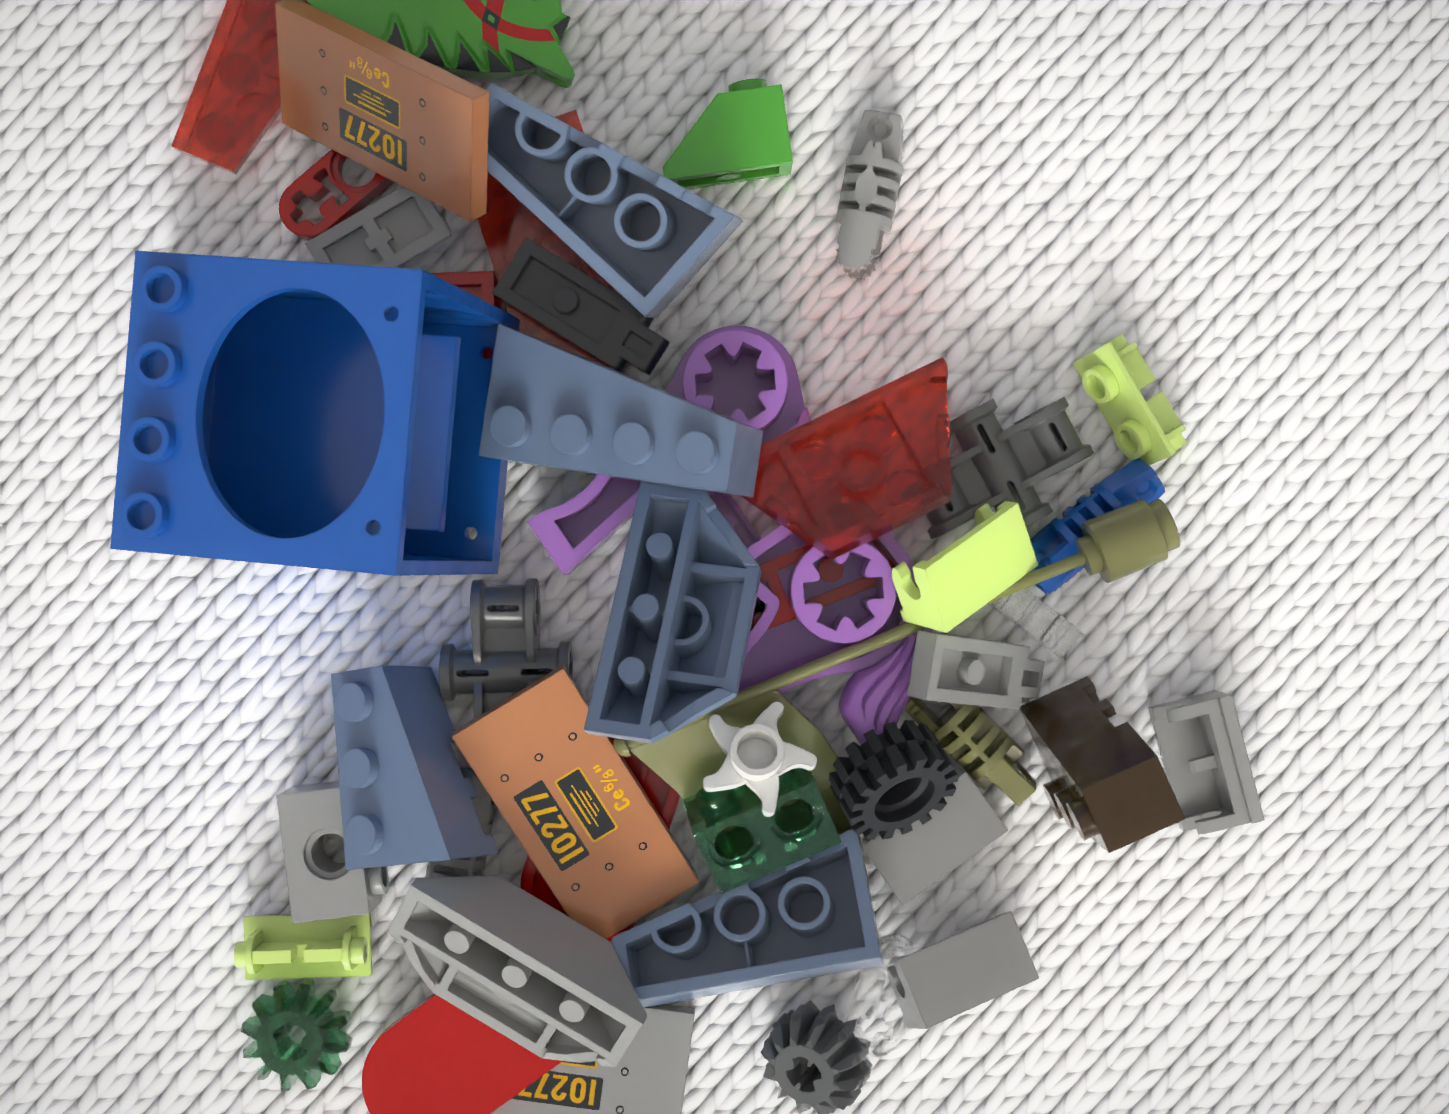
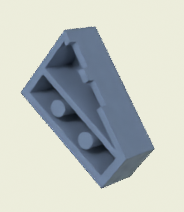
(400, 773)

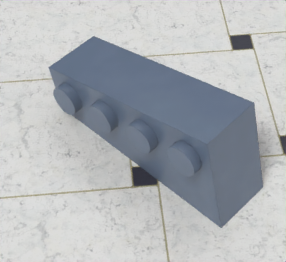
(607, 208)
(591, 419)
(768, 932)

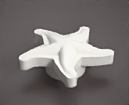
(756, 757)

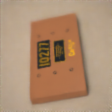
(384, 108)
(575, 806)

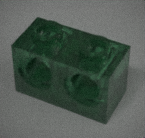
(760, 842)

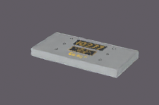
(643, 1082)

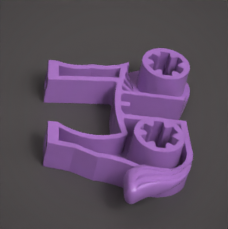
(757, 383)

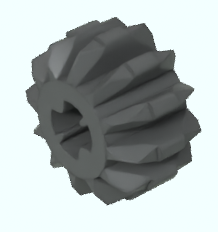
(817, 1059)

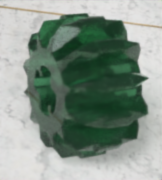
(281, 1054)

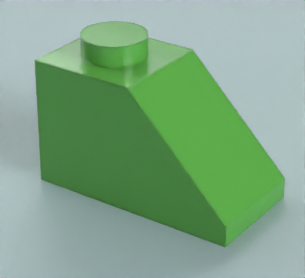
(735, 139)

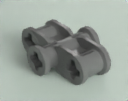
(1007, 462)
(502, 644)

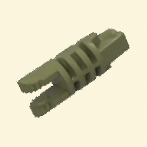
(978, 747)

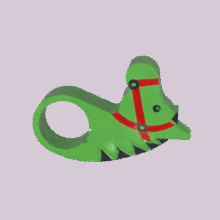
(468, 35)

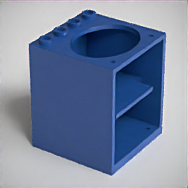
(307, 417)

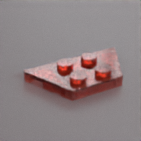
(861, 465)

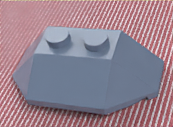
(674, 619)

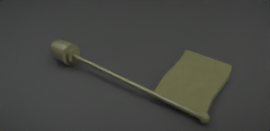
(1110, 545)

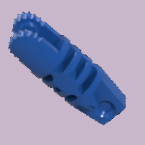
(1058, 537)

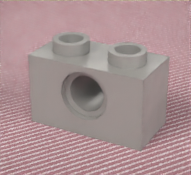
(316, 883)

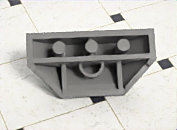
(519, 967)

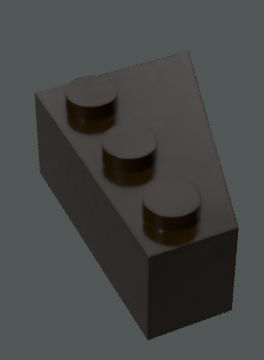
(1100, 773)

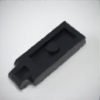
(579, 309)

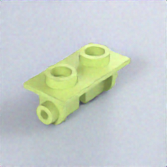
(1114, 381)
(306, 949)

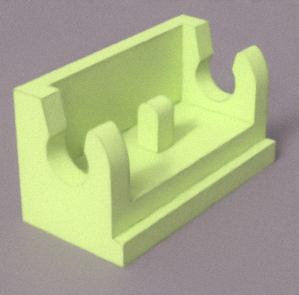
(967, 571)

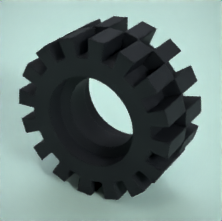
(893, 779)

